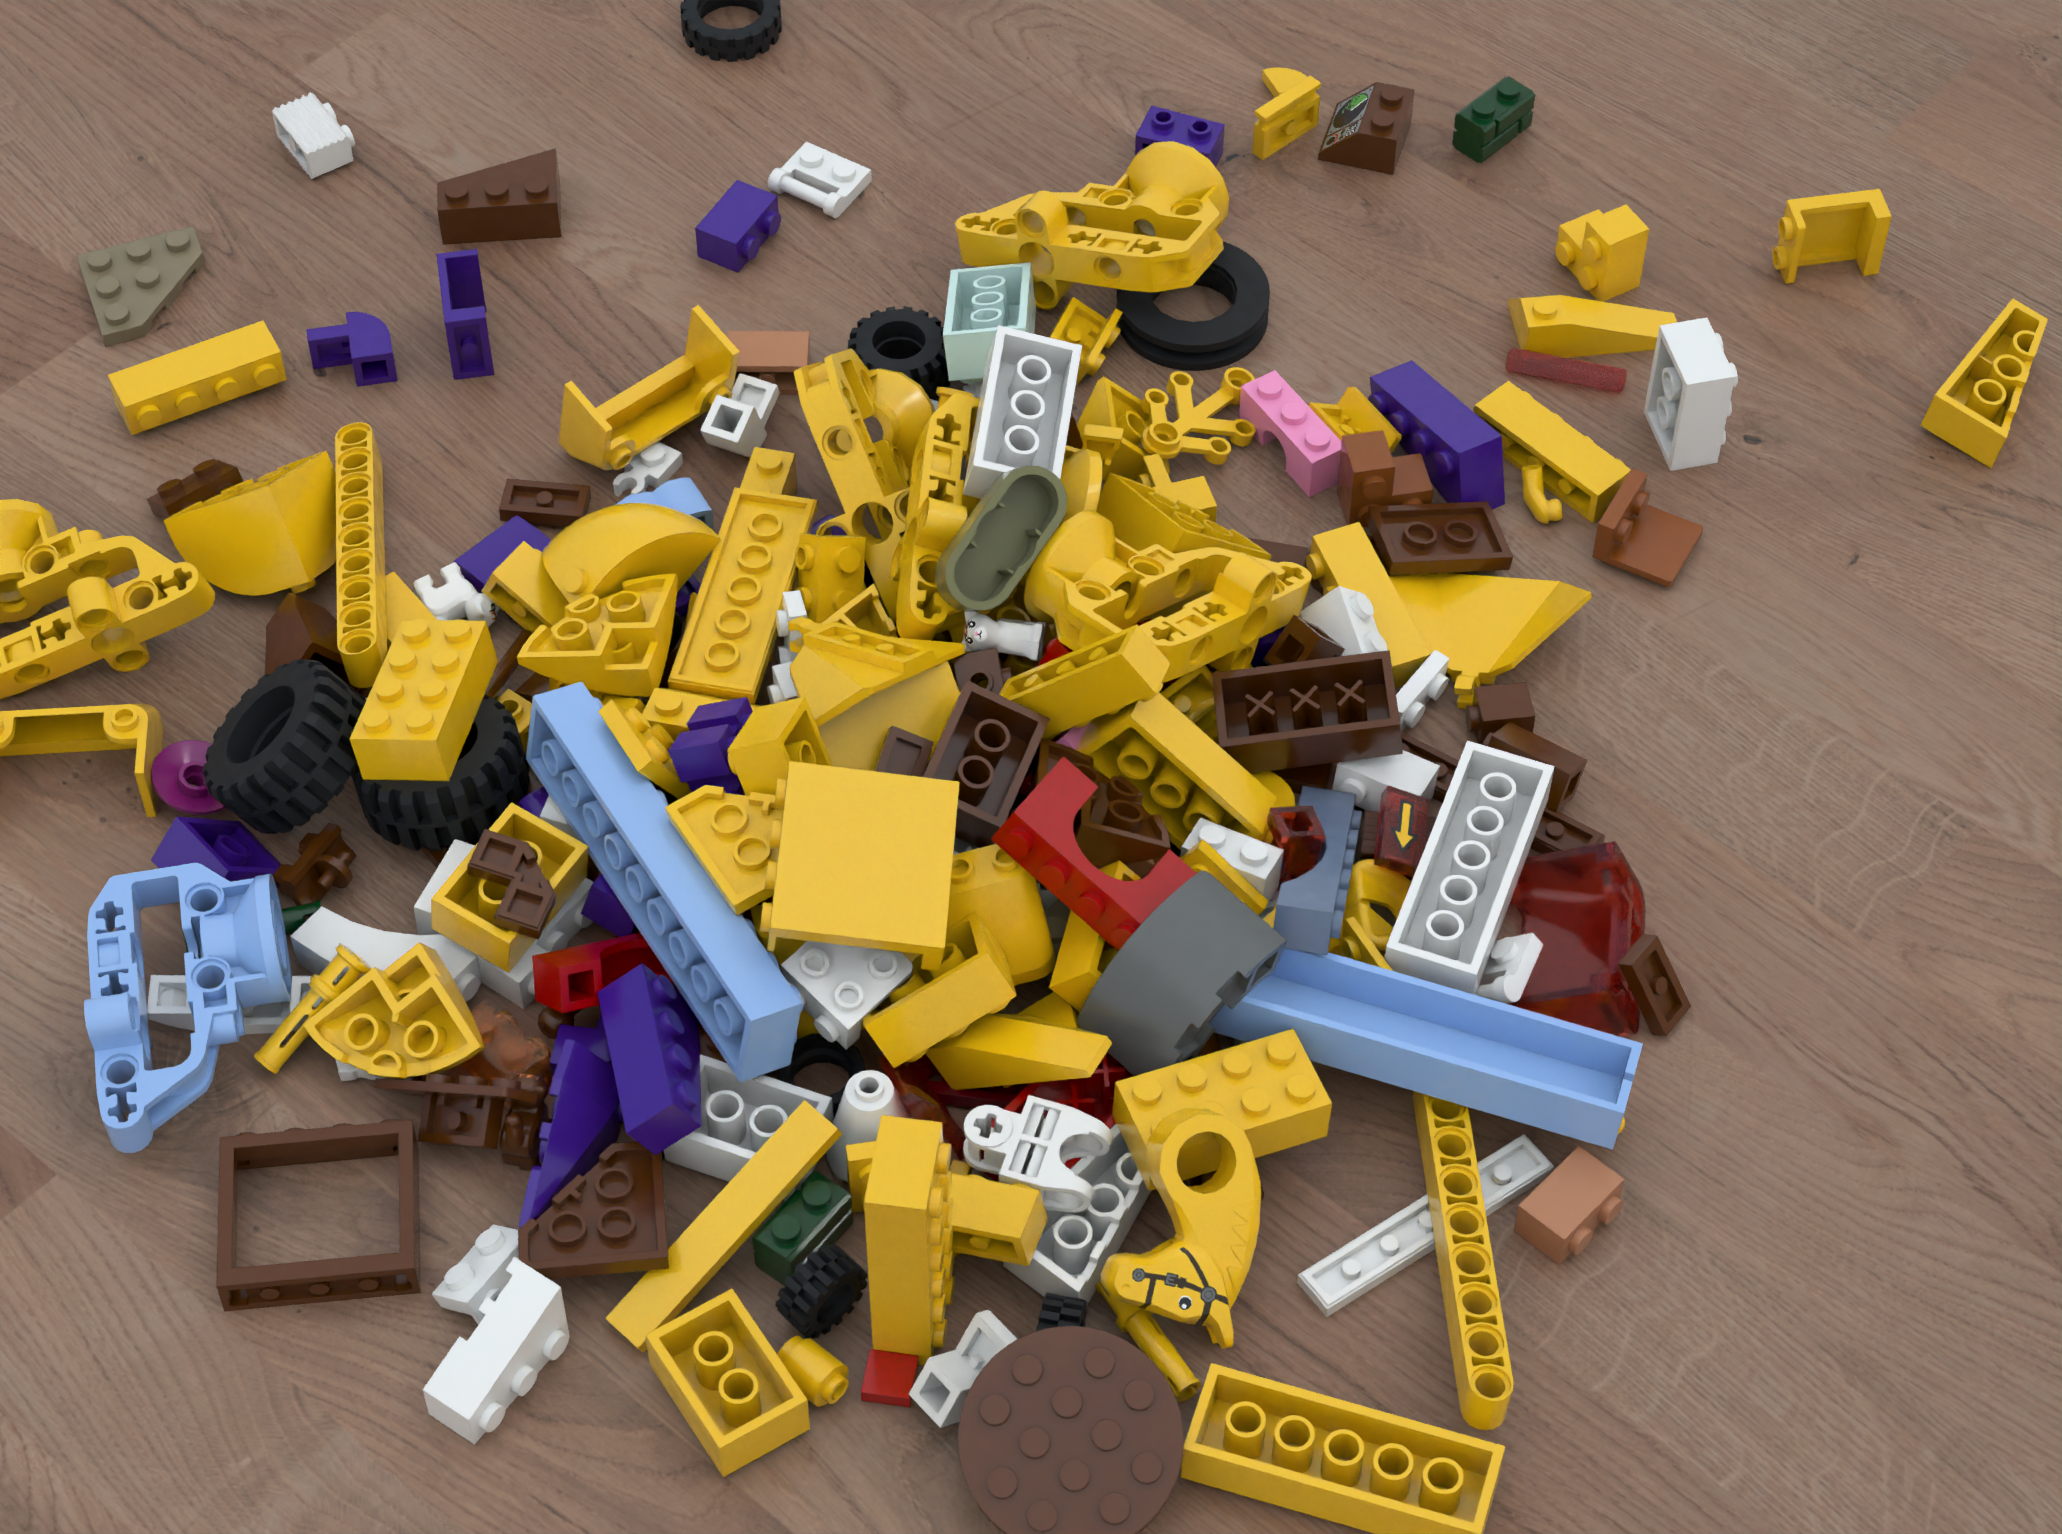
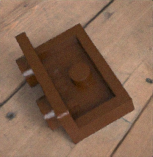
(205, 482)

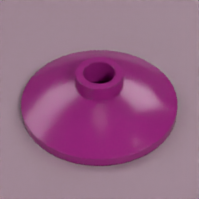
(174, 772)

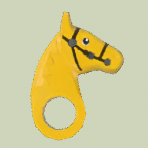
(1215, 1224)

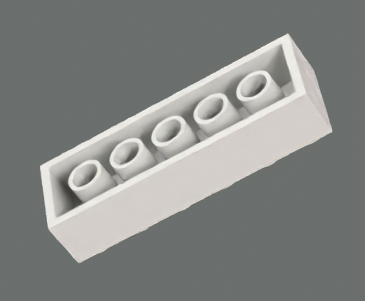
(1469, 868)

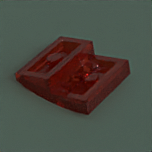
(923, 1102)

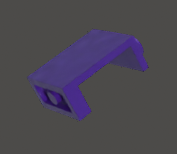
(465, 314)

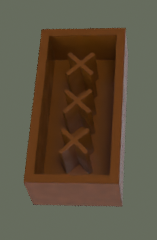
(1308, 712)

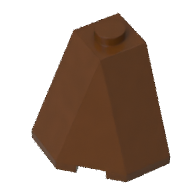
(304, 632)

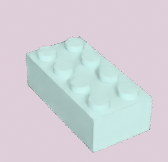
(975, 307)

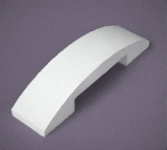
(170, 1005)

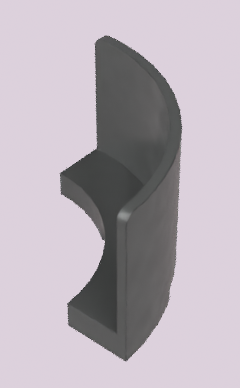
(1178, 973)

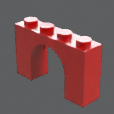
(1044, 844)

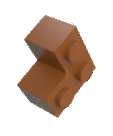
(1375, 478)

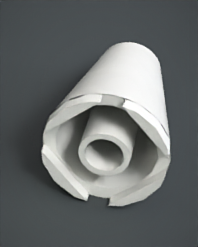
(859, 1115)

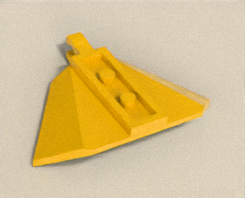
(1485, 620)
(848, 664)

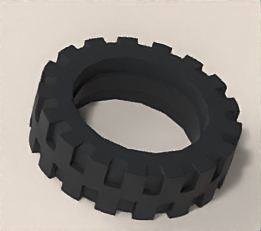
(730, 43)

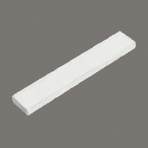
(1409, 1232)

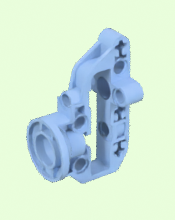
(230, 946)

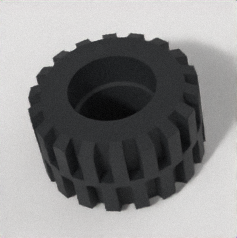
(905, 344)

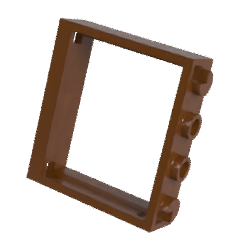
(327, 1278)

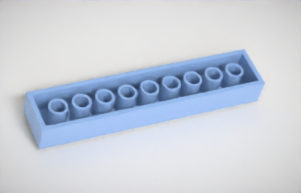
(662, 886)

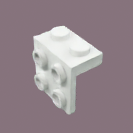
(843, 984)

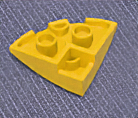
(609, 641)
(400, 1020)

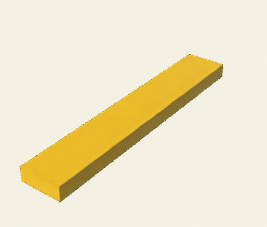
(725, 1224)

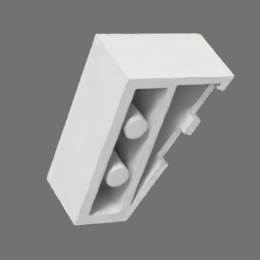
(501, 1356)

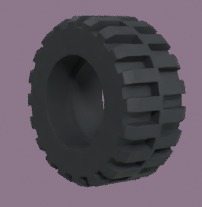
(285, 747)
(482, 785)

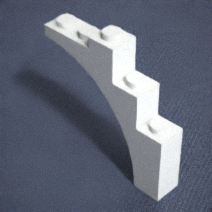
(320, 935)

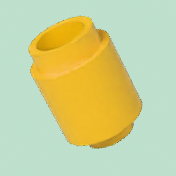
(814, 1370)

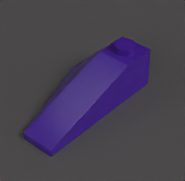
(582, 1126)

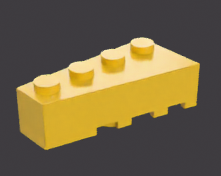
(1984, 390)

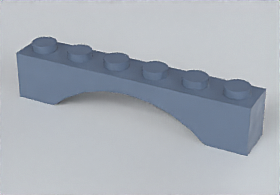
(1314, 904)

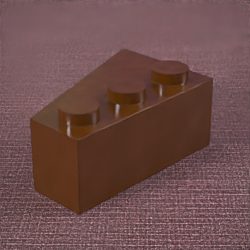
(502, 202)

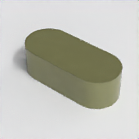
(1001, 538)

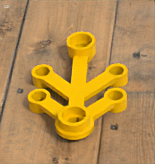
(1171, 438)

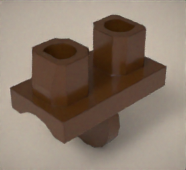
(320, 866)

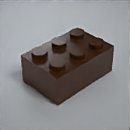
(989, 753)

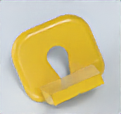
(1377, 886)

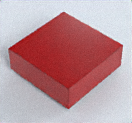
(889, 1378)

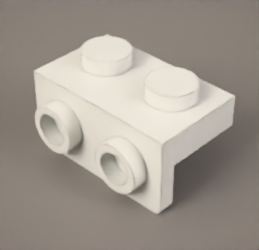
(479, 1273)

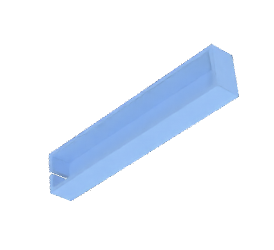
(1443, 1043)

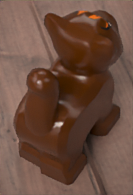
(523, 1124)

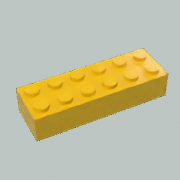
(909, 1237)
(1338, 1458)

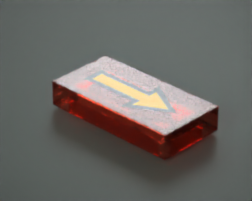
(1401, 830)

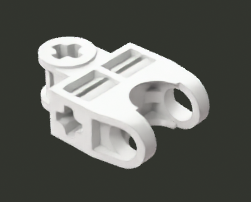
(1034, 1149)

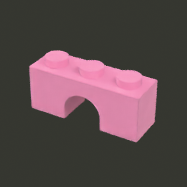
(1308, 443)

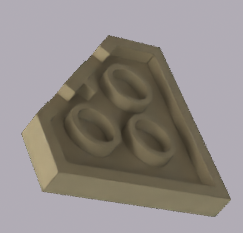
(137, 280)

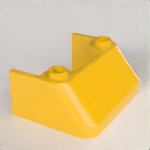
(655, 405)
(89, 730)

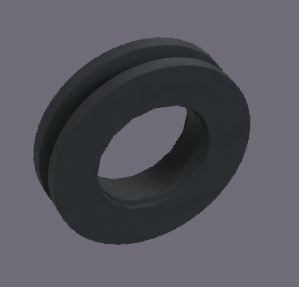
(1208, 342)

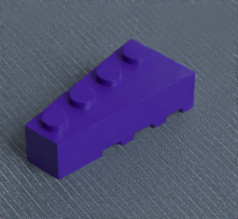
(1455, 443)
(653, 1057)

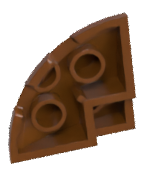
(1112, 820)

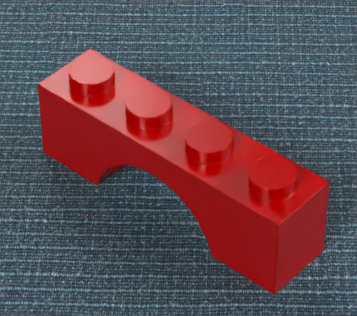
(574, 975)

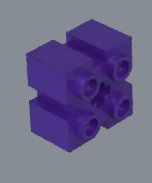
(702, 751)

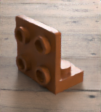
(1643, 536)

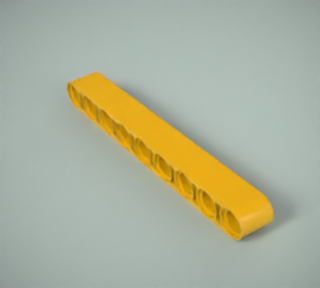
(360, 554)
(1464, 1261)

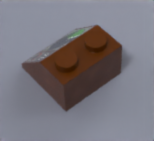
(1369, 128)

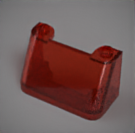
(1588, 917)

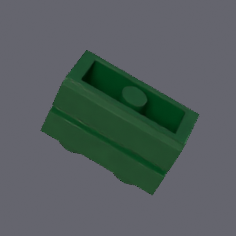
(1493, 119)
(801, 1226)

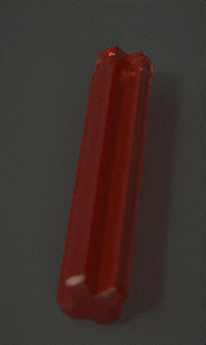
(1566, 369)

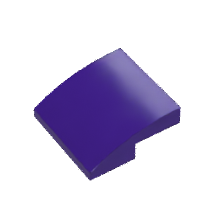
(488, 554)

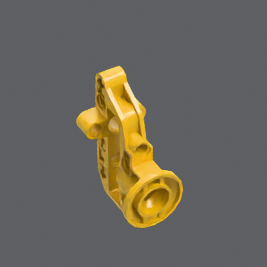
(1139, 235)
(835, 403)
(938, 514)
(1102, 586)
(101, 620)

